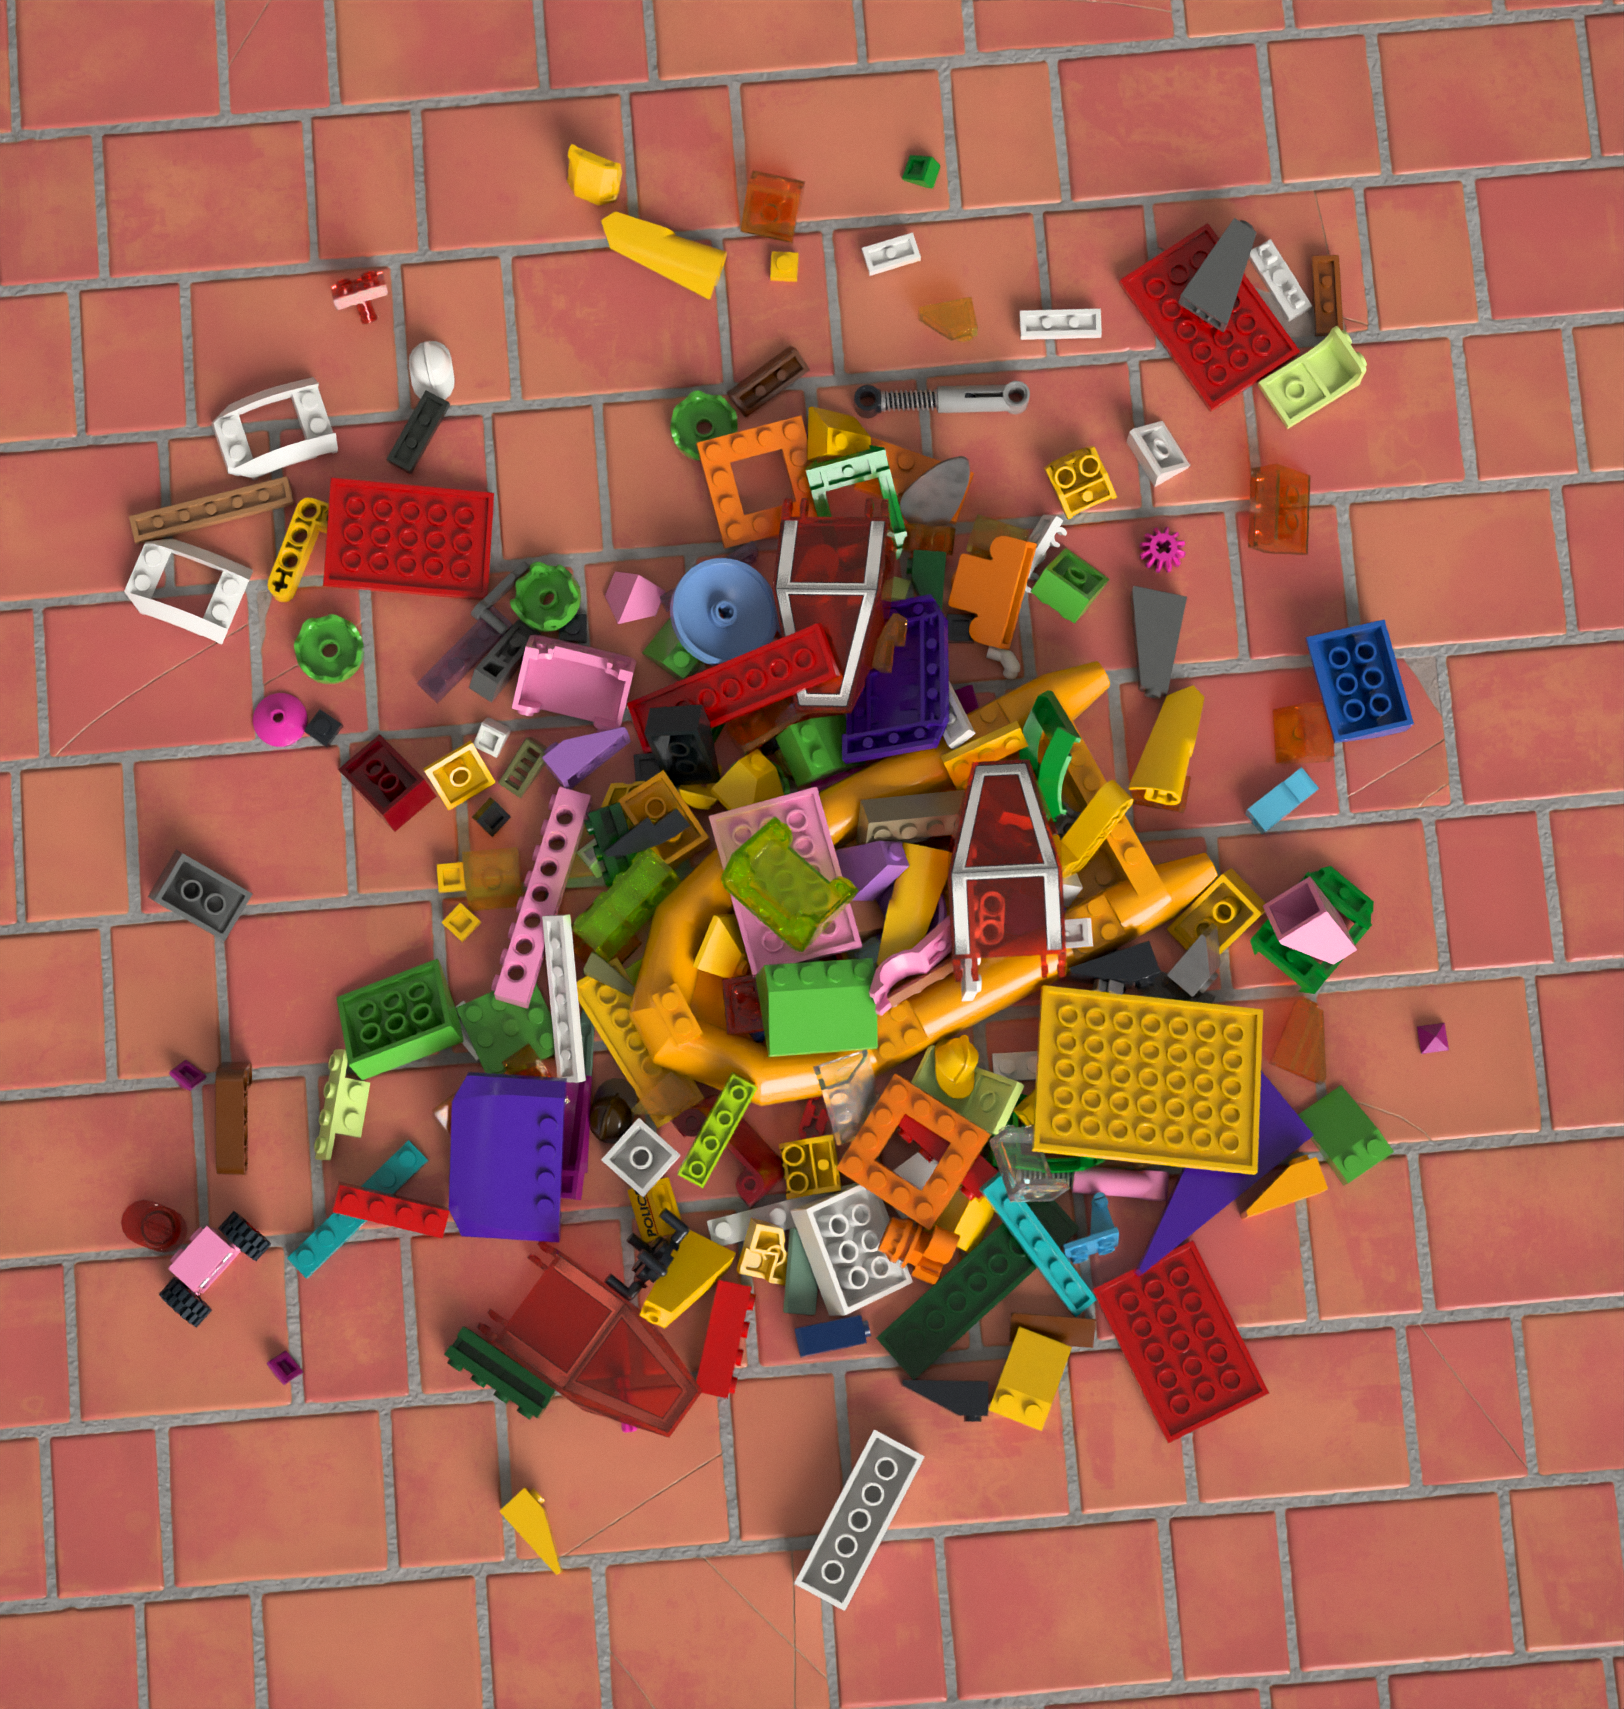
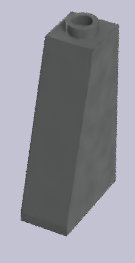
(1218, 279)
(1156, 632)

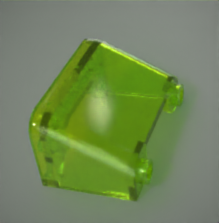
(784, 887)

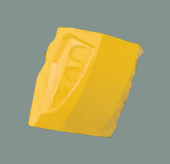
(593, 176)
(1080, 481)
(810, 1166)

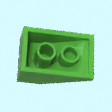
(815, 749)
(1345, 1135)

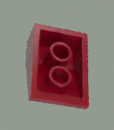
(387, 782)

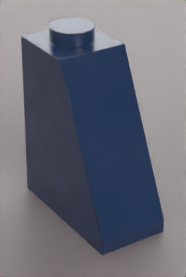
(832, 1336)

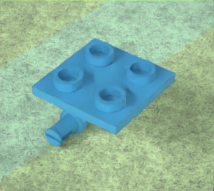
(1102, 1237)

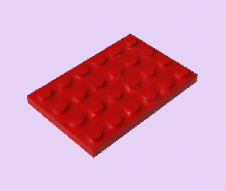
(1211, 360)
(408, 539)
(1180, 1342)

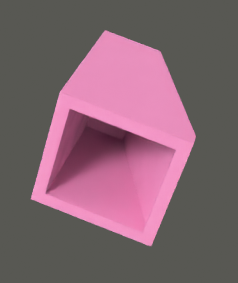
(1309, 923)

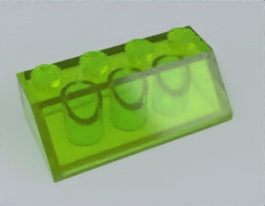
(626, 904)

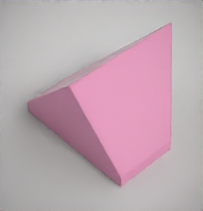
(632, 597)

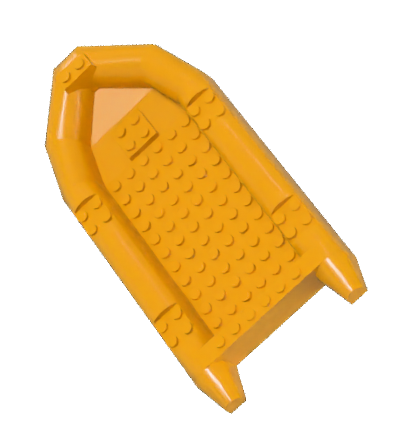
(1123, 893)

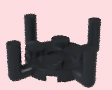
(652, 1259)

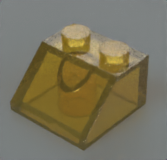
(492, 878)

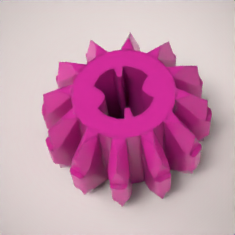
(1160, 540)

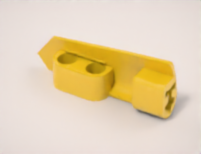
(659, 249)
(1169, 748)
(913, 899)

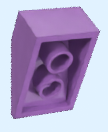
(580, 756)

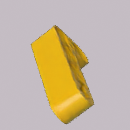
(298, 550)
(1093, 826)

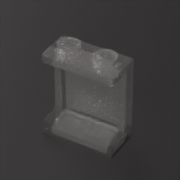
(1024, 1170)

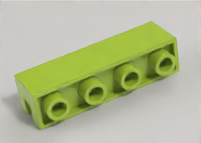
(717, 1129)

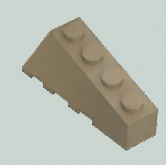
(908, 816)

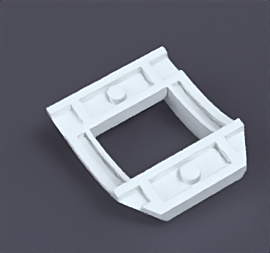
(312, 419)
(222, 604)

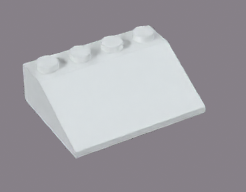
(842, 1246)

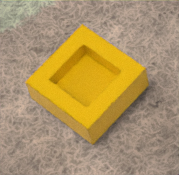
(784, 266)
(450, 877)
(461, 922)

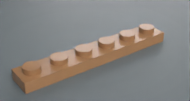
(211, 510)

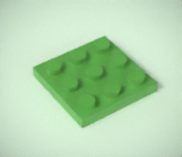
(504, 1028)

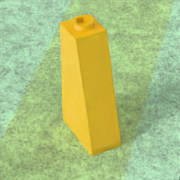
(689, 1276)

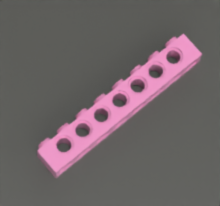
(565, 802)

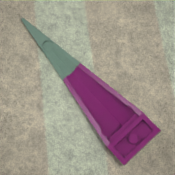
(577, 1121)

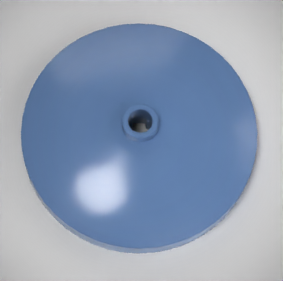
(727, 589)

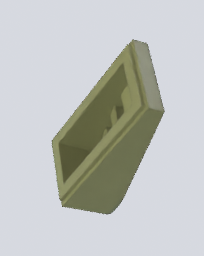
(523, 751)
(603, 972)

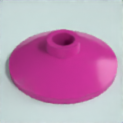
(284, 732)

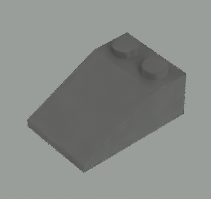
(200, 895)

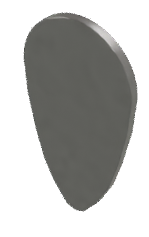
(936, 493)

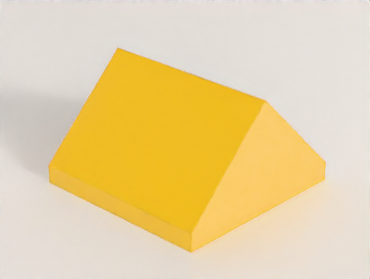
(459, 775)
(966, 1219)

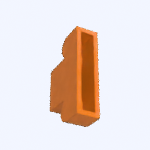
(993, 589)

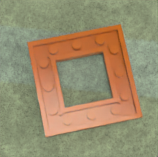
(716, 458)
(861, 1157)

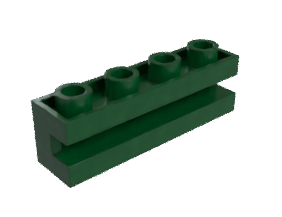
(608, 826)
(500, 1372)

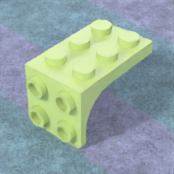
(1314, 378)
(988, 1103)

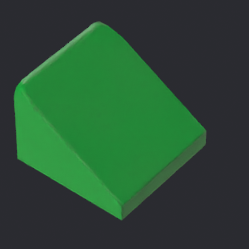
(921, 171)

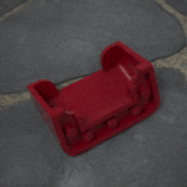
(762, 1164)

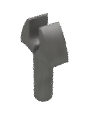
(1112, 986)

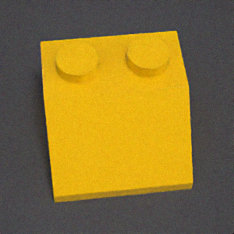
(834, 435)

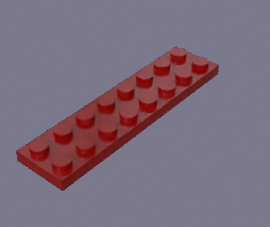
(746, 680)

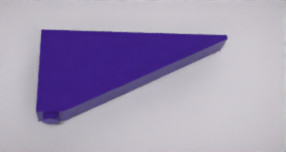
(1204, 1193)

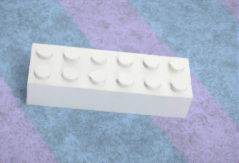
(859, 1520)

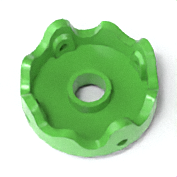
(697, 409)
(538, 584)
(327, 630)

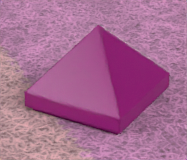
(1432, 1038)
(187, 1075)
(284, 1367)

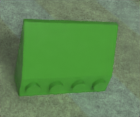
(818, 1007)
(398, 1020)

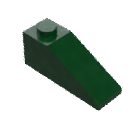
(928, 573)

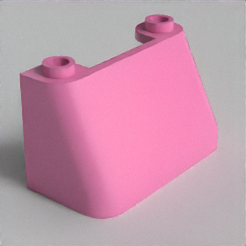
(574, 681)

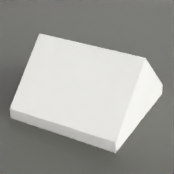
(1157, 452)

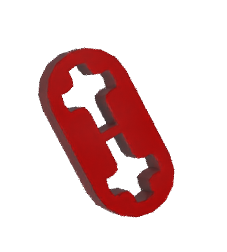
(809, 1115)

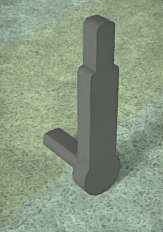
(482, 610)

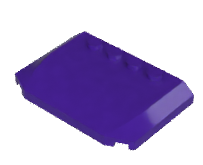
(910, 705)
(507, 1156)

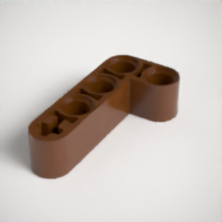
(231, 1112)

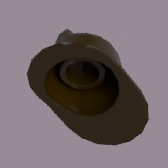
(611, 1110)

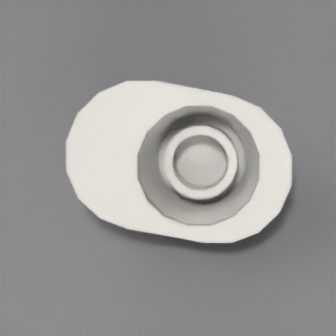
(431, 369)

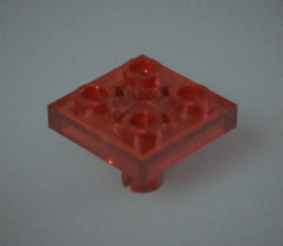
(360, 293)
(740, 994)

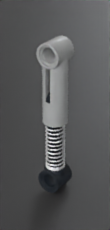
(945, 399)

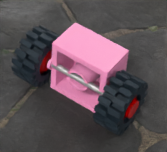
(205, 1261)

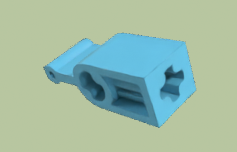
(1281, 800)

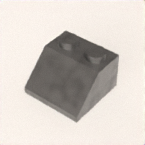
(1198, 965)

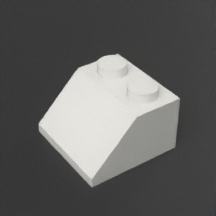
(641, 1157)

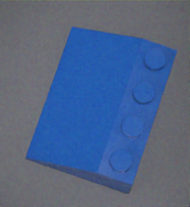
(1359, 682)

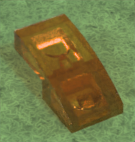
(929, 538)
(892, 635)

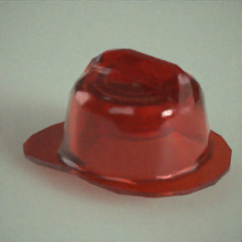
(154, 1226)

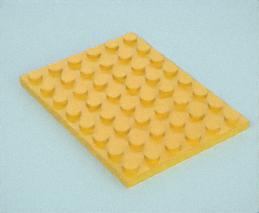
(1148, 1080)

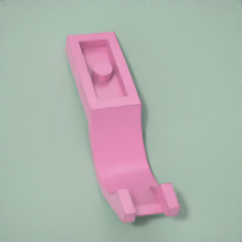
(910, 962)

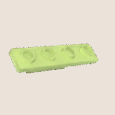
(343, 1106)

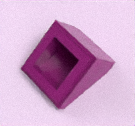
(967, 698)

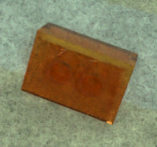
(1279, 510)
(763, 725)

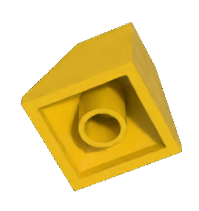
(748, 782)
(723, 948)

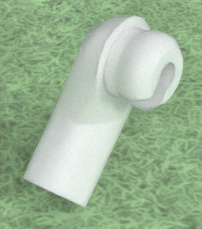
(1007, 659)

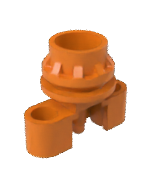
(917, 1247)

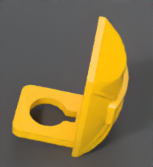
(699, 796)

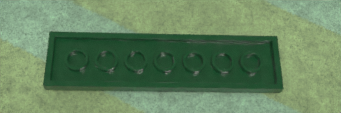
(968, 1292)

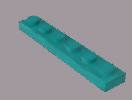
(339, 1227)
(1039, 1247)

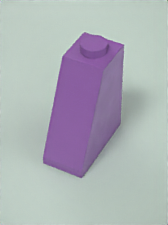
(872, 867)

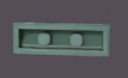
(800, 1281)

